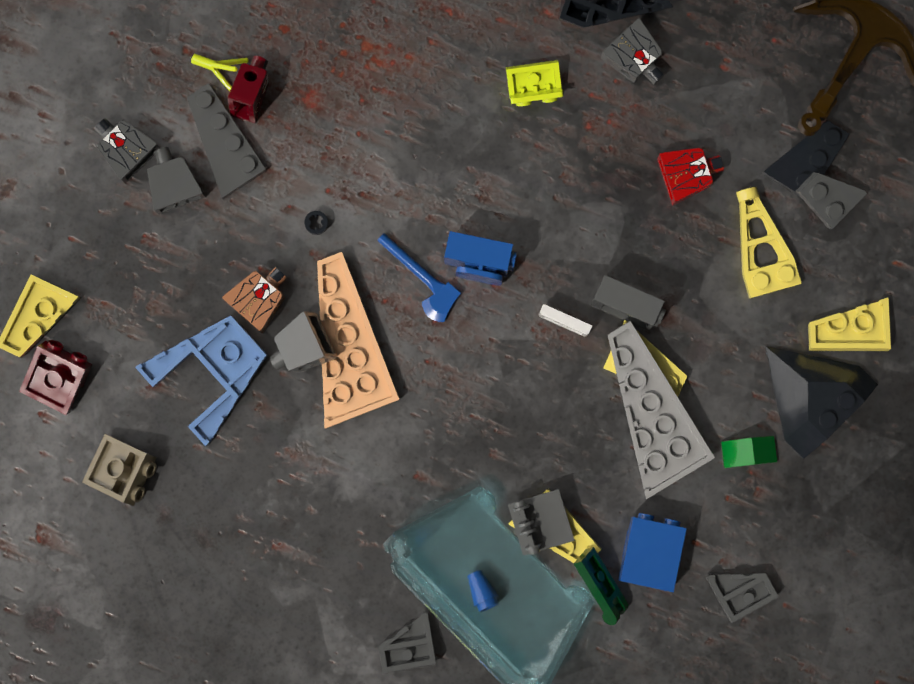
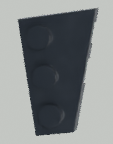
(809, 156)

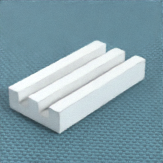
(564, 320)

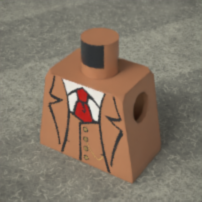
(257, 298)

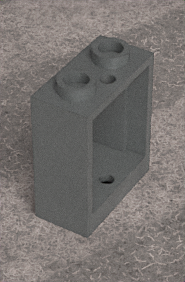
(628, 303)

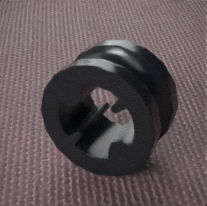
(324, 222)

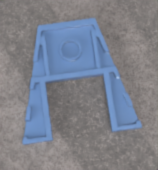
(230, 357)

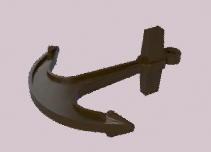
(872, 28)

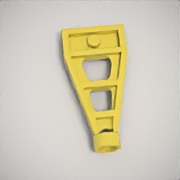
(772, 277)

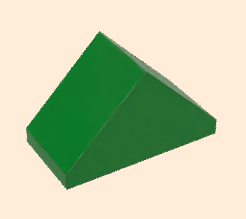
(748, 451)

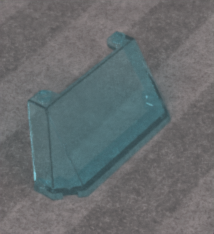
(535, 616)

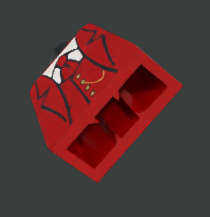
(687, 172)

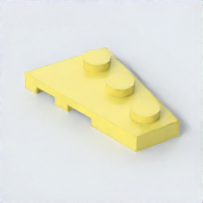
(34, 315)

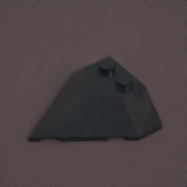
(595, 12)
(814, 396)

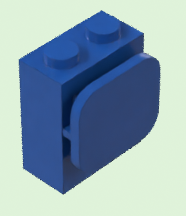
(479, 258)
(652, 552)

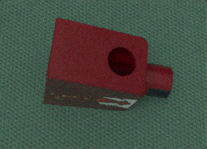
(249, 90)

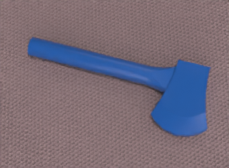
(444, 295)

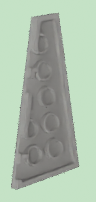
(659, 425)

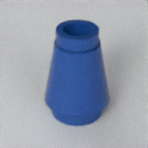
(482, 592)

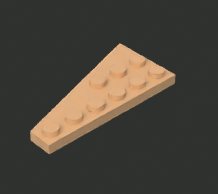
(358, 376)

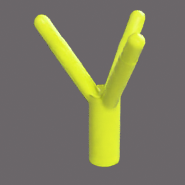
(215, 65)

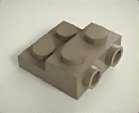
(120, 470)

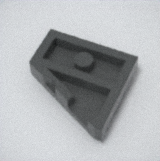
(829, 198)
(741, 593)

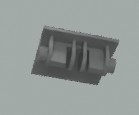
(541, 522)

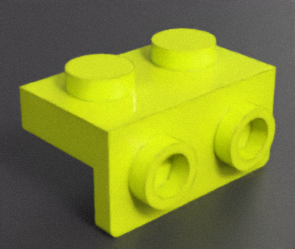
(534, 83)

